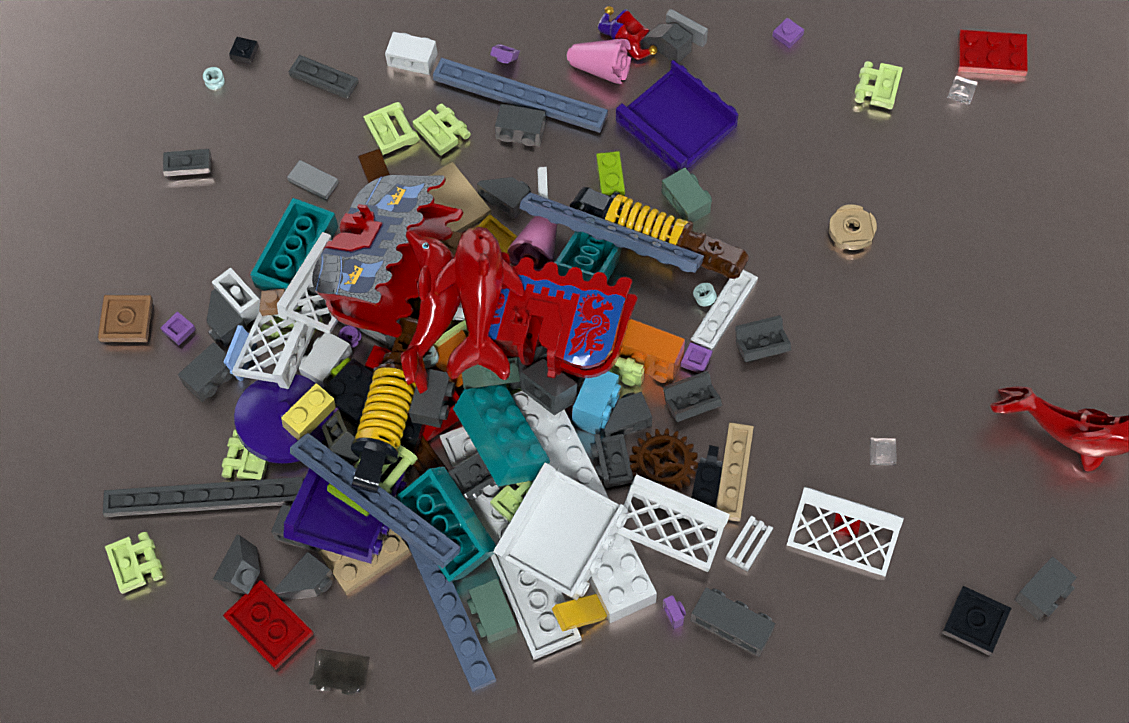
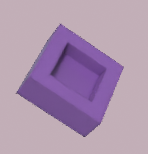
(788, 33)
(504, 53)
(178, 328)
(696, 358)
(674, 611)

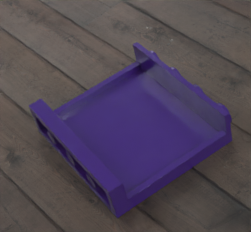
(678, 118)
(333, 525)

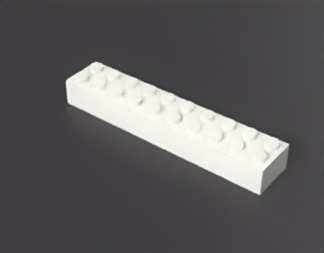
(621, 580)

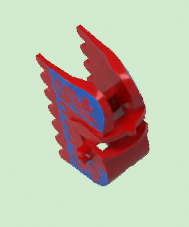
(570, 317)

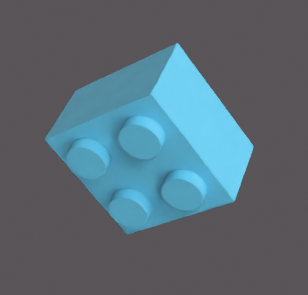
(595, 402)

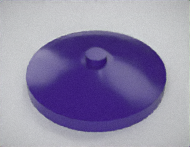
(260, 422)

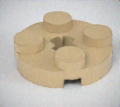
(859, 218)

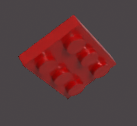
(992, 53)
(268, 624)

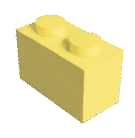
(308, 412)

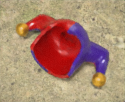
(626, 27)

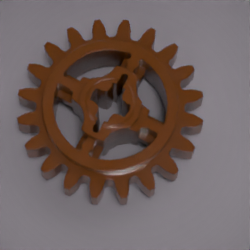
(656, 456)

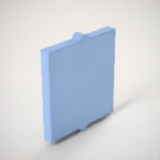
(235, 348)

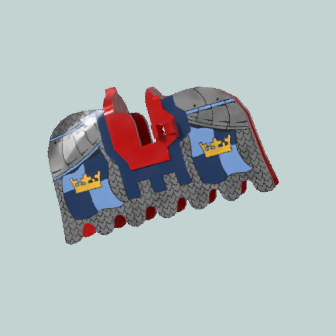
(370, 265)

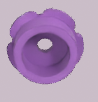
(350, 331)

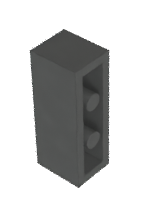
(733, 621)

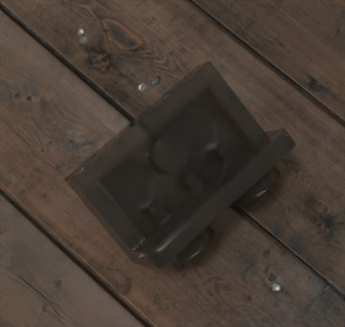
(340, 671)

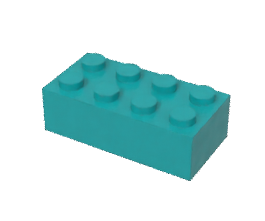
(291, 244)
(588, 255)
(501, 434)
(443, 506)

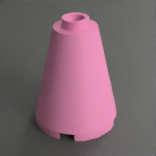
(602, 58)
(535, 242)

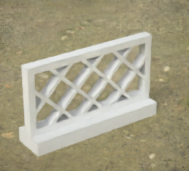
(298, 289)
(287, 359)
(683, 507)
(851, 509)

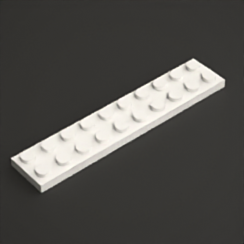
(527, 595)

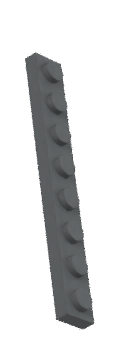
(201, 497)

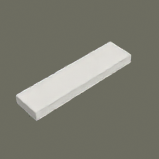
(724, 310)

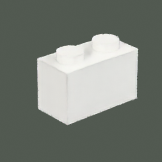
(411, 53)
(238, 295)
(326, 354)

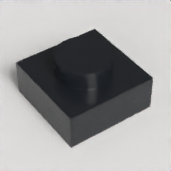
(243, 50)

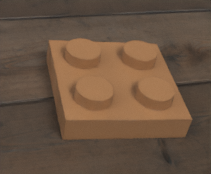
(125, 318)

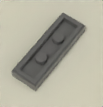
(323, 76)

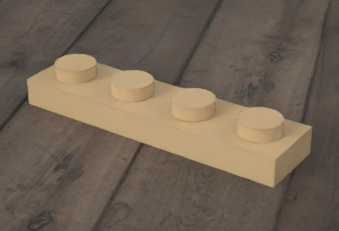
(735, 470)

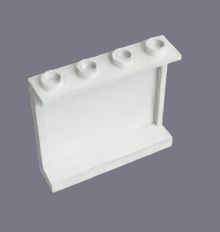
(561, 532)

